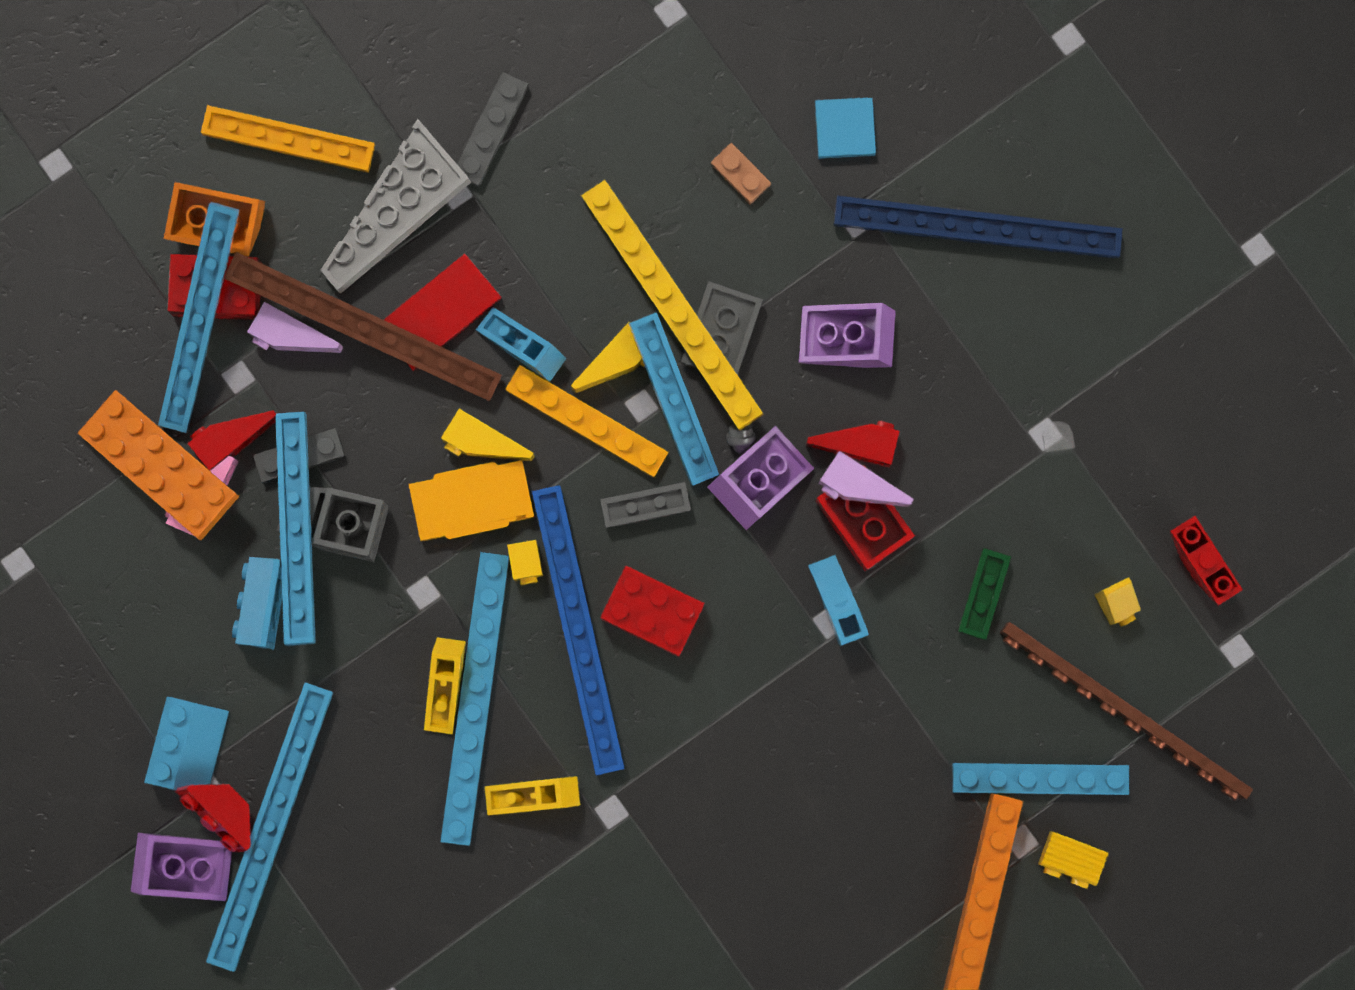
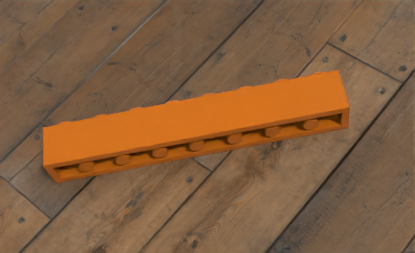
(983, 893)

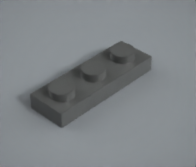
(321, 449)
(645, 505)

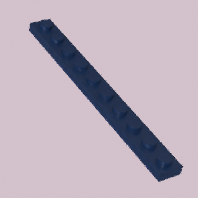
(978, 227)

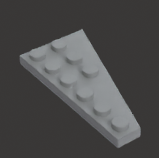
(400, 202)

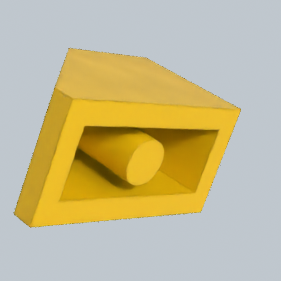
(1119, 602)

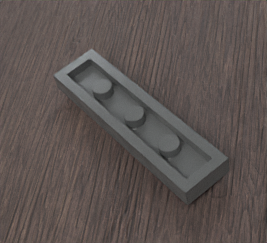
(492, 127)

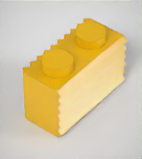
(1072, 859)

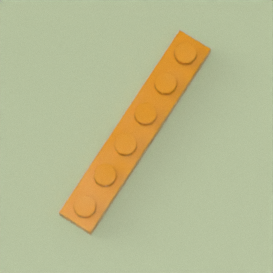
(288, 138)
(586, 421)

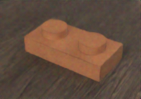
(740, 173)

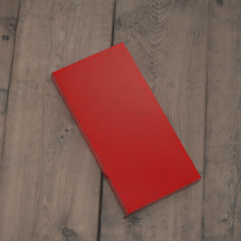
(446, 304)

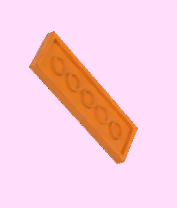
(158, 465)

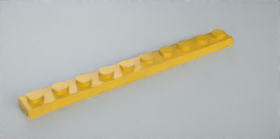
(672, 305)

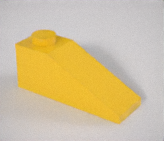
(614, 361)
(479, 440)
(444, 685)
(532, 796)

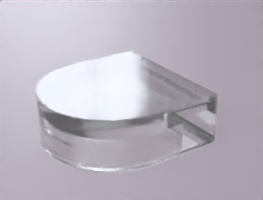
(1057, 437)

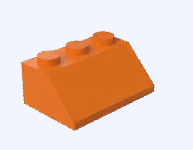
(189, 211)

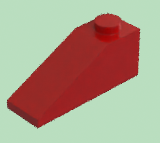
(229, 437)
(866, 442)

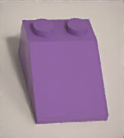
(847, 335)
(760, 477)
(180, 867)

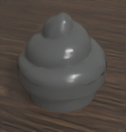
(741, 439)

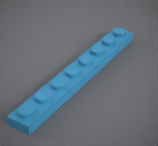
(198, 317)
(295, 529)

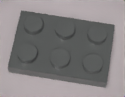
(729, 320)

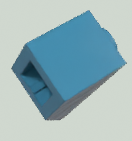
(838, 601)

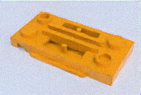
(471, 500)

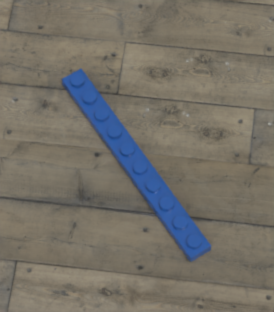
(578, 630)

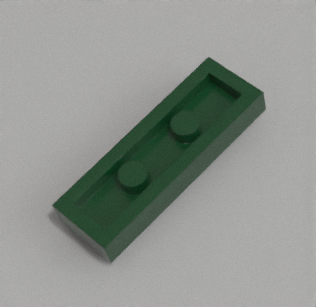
(984, 594)

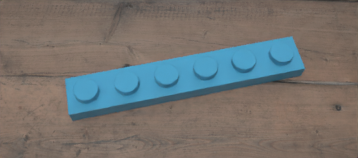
(673, 398)
(1040, 778)

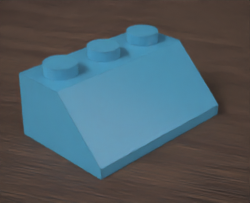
(259, 603)
(186, 744)

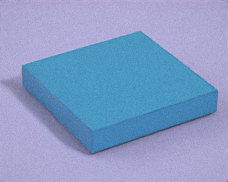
(845, 128)

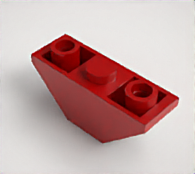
(1204, 561)
(221, 812)

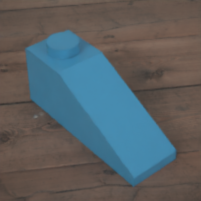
(522, 344)

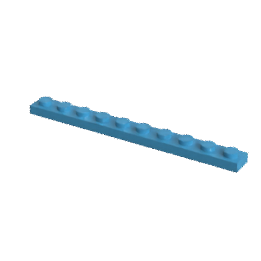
(475, 699)
(269, 827)

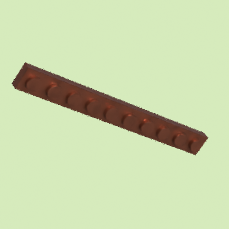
(362, 326)
(1134, 718)

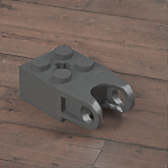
(333, 510)

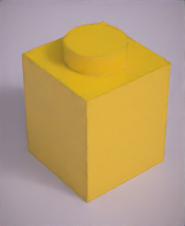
(525, 562)

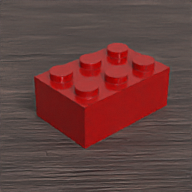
(234, 300)
(866, 528)
(652, 611)

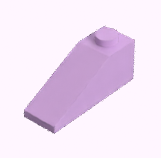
(286, 333)
(857, 483)

